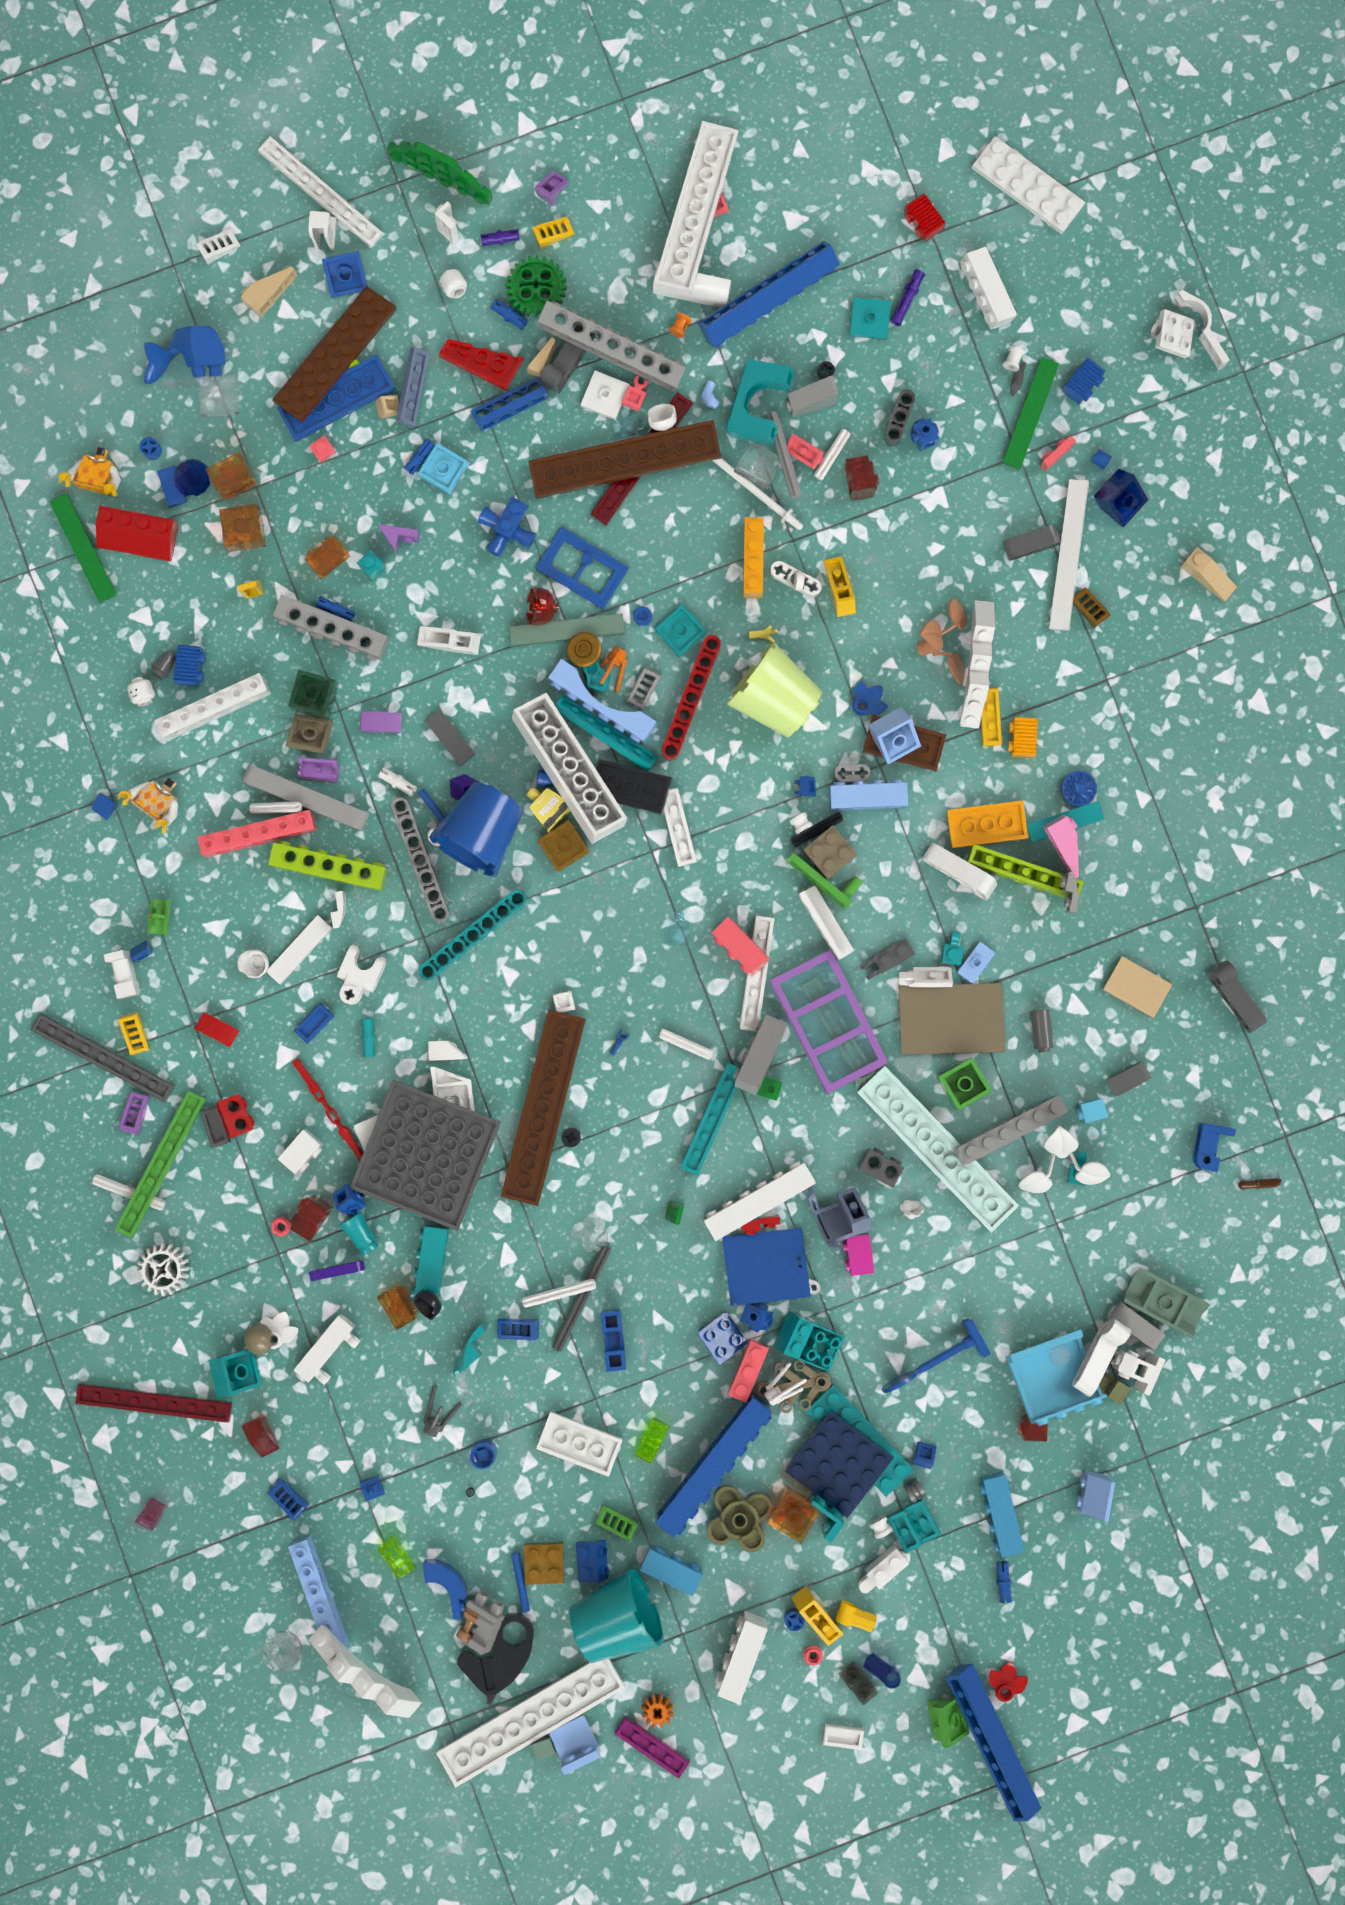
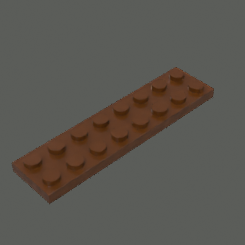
(334, 354)

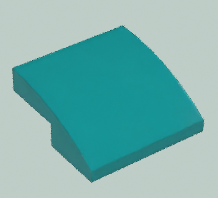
(914, 1525)

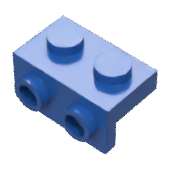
(592, 1561)

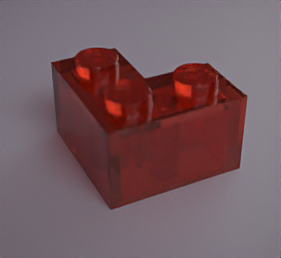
(861, 478)
(310, 1217)

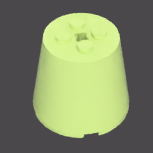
(776, 692)

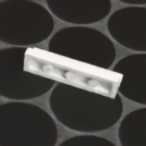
(826, 923)

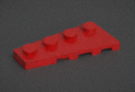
(488, 365)

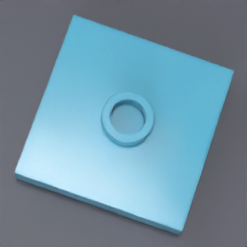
(443, 468)

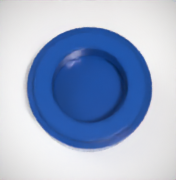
(642, 616)

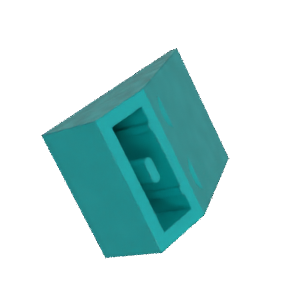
(808, 1341)

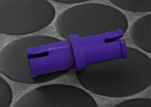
(500, 237)

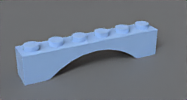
(634, 723)

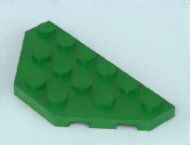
(439, 166)

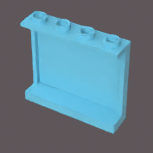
(1047, 1387)

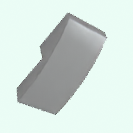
(1070, 886)

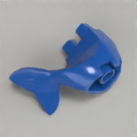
(197, 345)

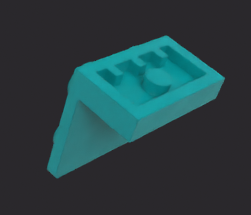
(830, 1526)

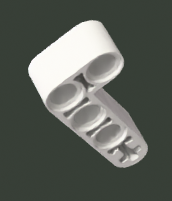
(960, 870)
(1099, 1355)

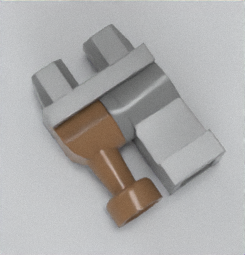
(487, 1619)

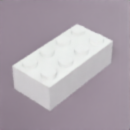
(741, 1657)

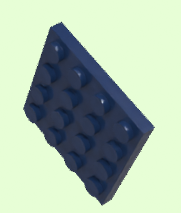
(839, 1463)

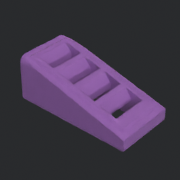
(140, 1115)

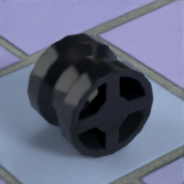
(573, 1135)

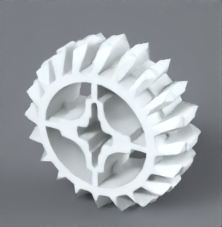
(156, 1265)

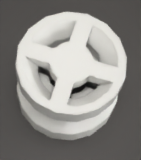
(801, 823)
(880, 1526)

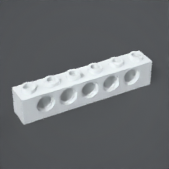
(213, 707)

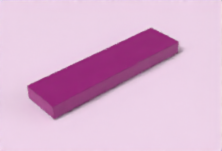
(652, 1747)

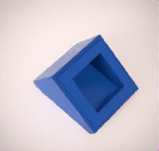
(104, 806)
(140, 951)
(924, 1455)

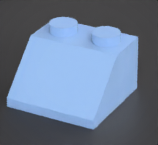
(894, 735)
(1095, 1495)

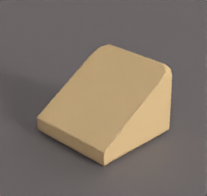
(387, 406)

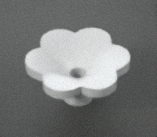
(911, 1209)

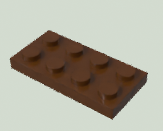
(924, 757)

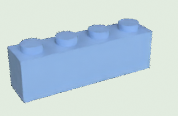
(868, 796)

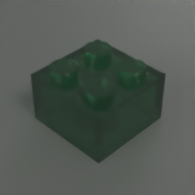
(313, 694)

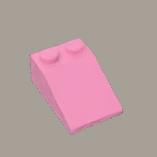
(1064, 839)

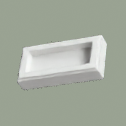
(843, 1736)

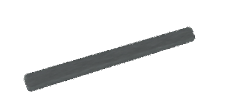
(580, 1300)

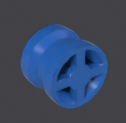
(148, 444)
(795, 1623)

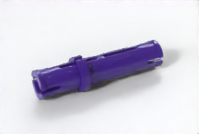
(911, 290)

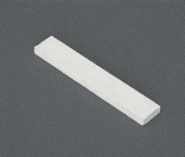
(756, 983)

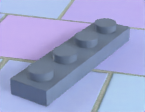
(412, 387)

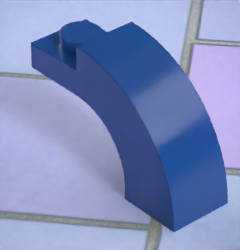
(447, 1576)

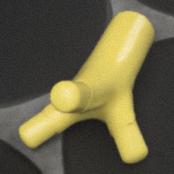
(765, 634)

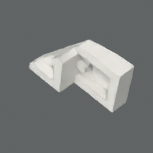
(338, 916)
(444, 1051)

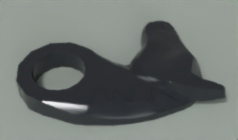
(498, 1672)

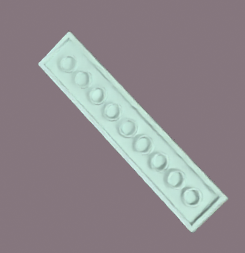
(935, 1148)

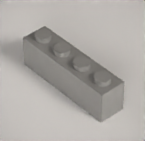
(760, 1055)

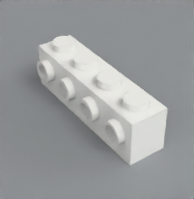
(988, 288)

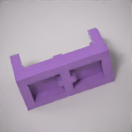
(319, 769)

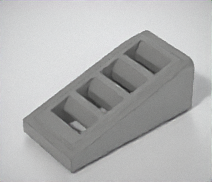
(652, 673)

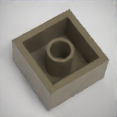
(829, 853)

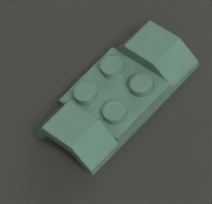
(1164, 1302)

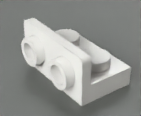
(446, 223)

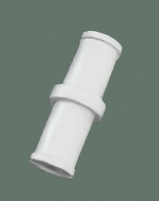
(397, 781)

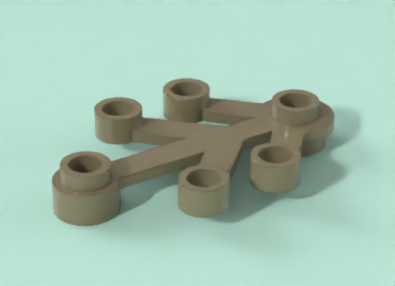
(813, 1382)

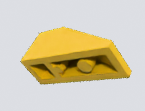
(840, 587)
(816, 1615)

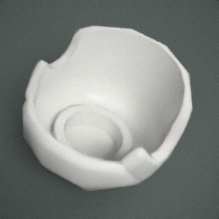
(662, 417)
(253, 963)

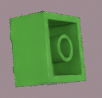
(964, 1083)

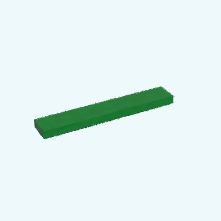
(1030, 413)
(83, 548)

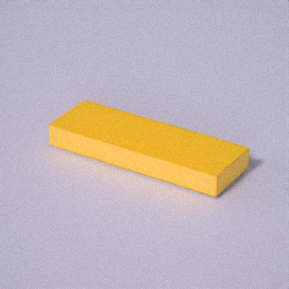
(991, 720)

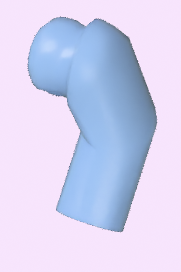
(707, 395)

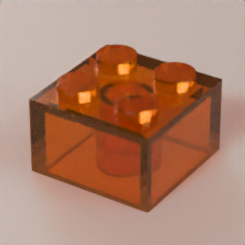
(231, 476)
(242, 527)
(793, 1514)

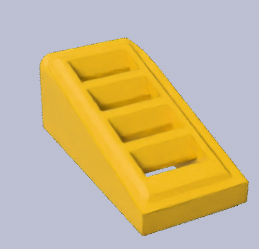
(549, 240)
(251, 589)
(136, 1017)

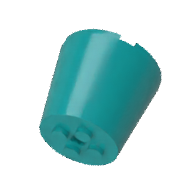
(616, 1619)

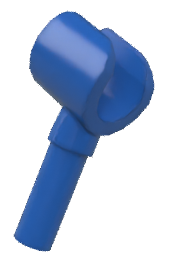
(619, 1041)

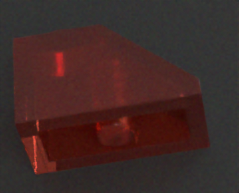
(1032, 1432)
(260, 1435)

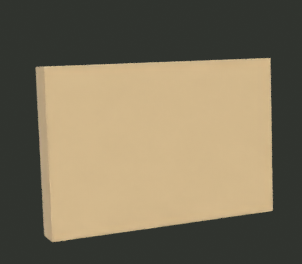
(1137, 987)

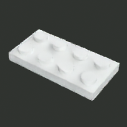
(579, 1443)

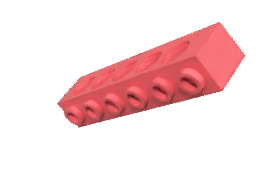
(257, 833)

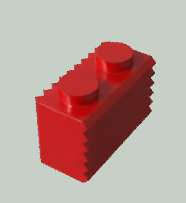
(924, 217)

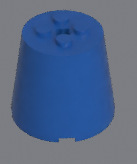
(479, 828)

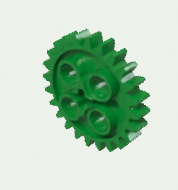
(537, 269)

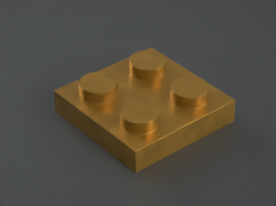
(563, 846)
(544, 1563)

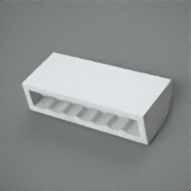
(706, 290)

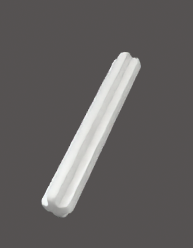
(123, 1190)
(558, 1293)

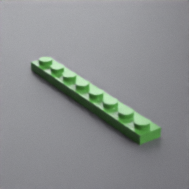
(160, 1164)

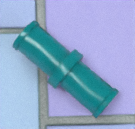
(368, 1037)

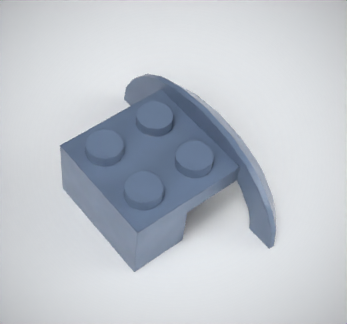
(840, 1219)

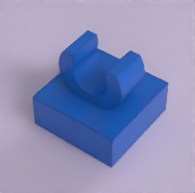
(807, 786)
(372, 1488)

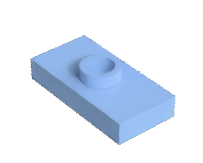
(976, 962)

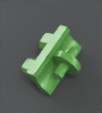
(159, 916)

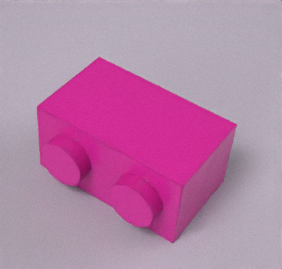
(859, 1254)

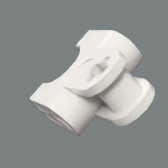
(358, 979)

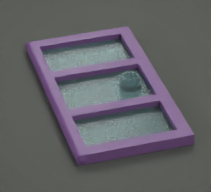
(828, 1021)

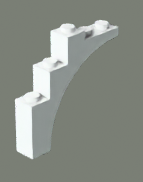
(979, 663)
(368, 1684)

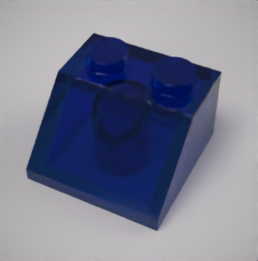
(1121, 497)

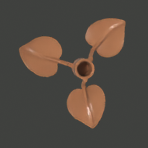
(933, 640)

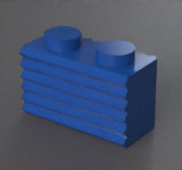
(1083, 381)
(189, 665)

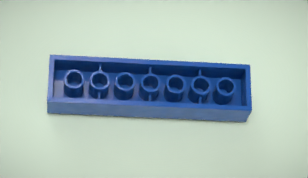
(712, 1465)

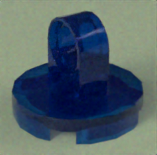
(191, 477)

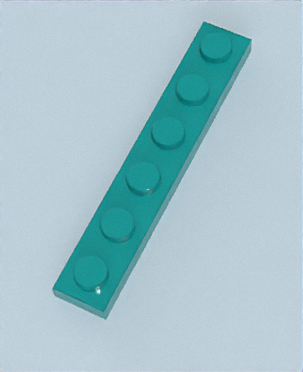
(606, 733)
(711, 1121)

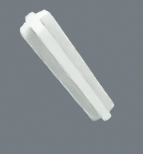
(832, 454)
(275, 807)
(686, 1044)

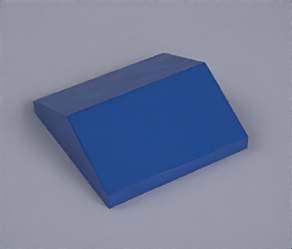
(344, 274)

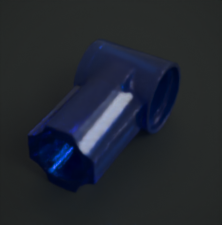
(881, 1669)

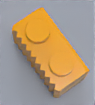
(1023, 737)

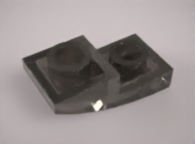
(858, 1683)

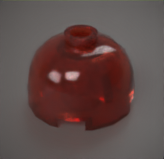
(541, 606)

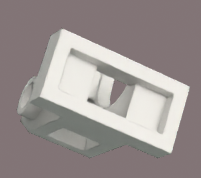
(1127, 1365)

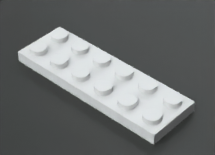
(1028, 185)

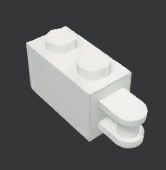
(883, 1569)

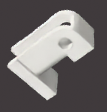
(322, 223)
(124, 974)

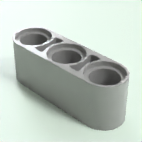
(1139, 1327)

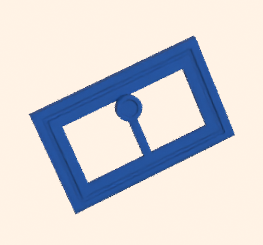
(590, 553)

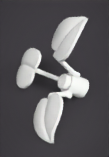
(1063, 1144)

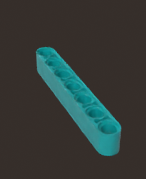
(463, 936)

